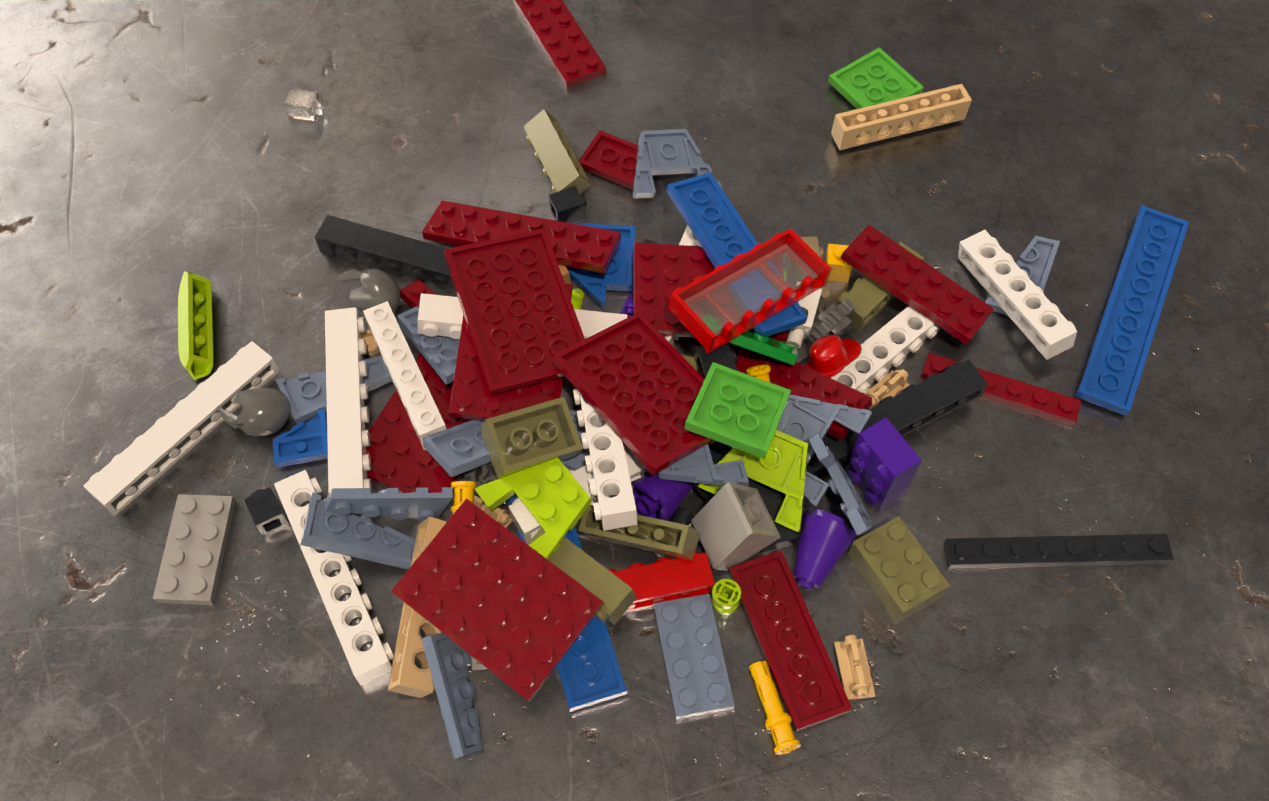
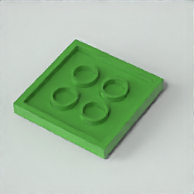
(874, 80)
(737, 410)

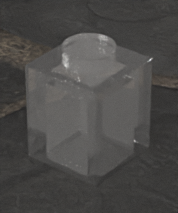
(303, 106)

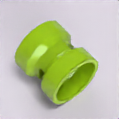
(723, 602)

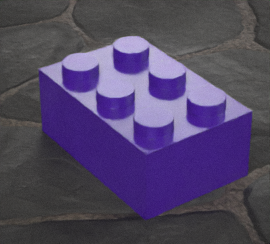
(882, 464)

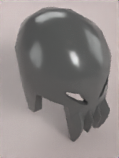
(376, 289)
(262, 413)

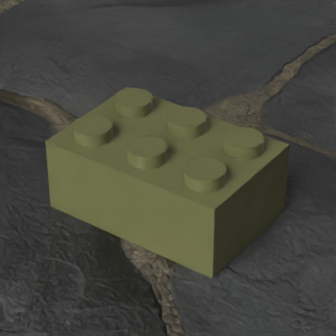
(530, 437)
(898, 569)

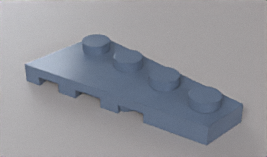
(1037, 262)
(437, 350)
(309, 392)
(389, 502)
(355, 536)
(454, 692)

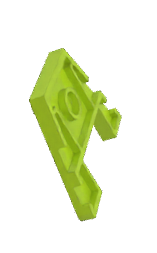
(781, 470)
(548, 494)

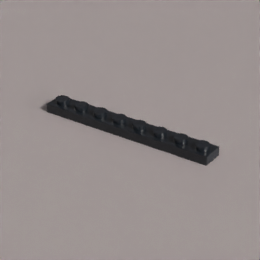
(1058, 551)

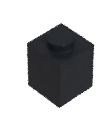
(567, 205)
(266, 511)

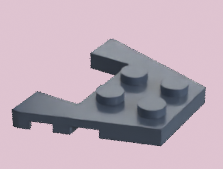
(664, 154)
(808, 417)
(699, 468)
(842, 485)

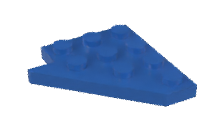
(619, 272)

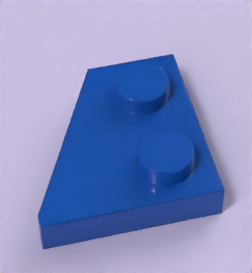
(303, 442)

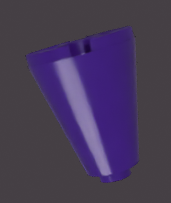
(659, 497)
(820, 547)

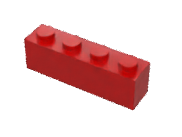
(667, 580)

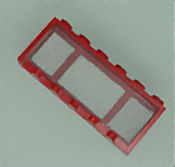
(749, 289)

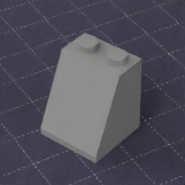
(734, 526)

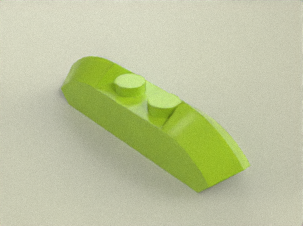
(195, 325)

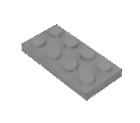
(194, 549)

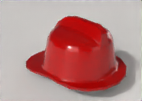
(832, 354)

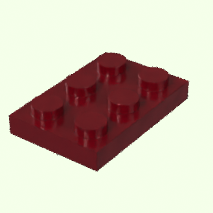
(611, 159)

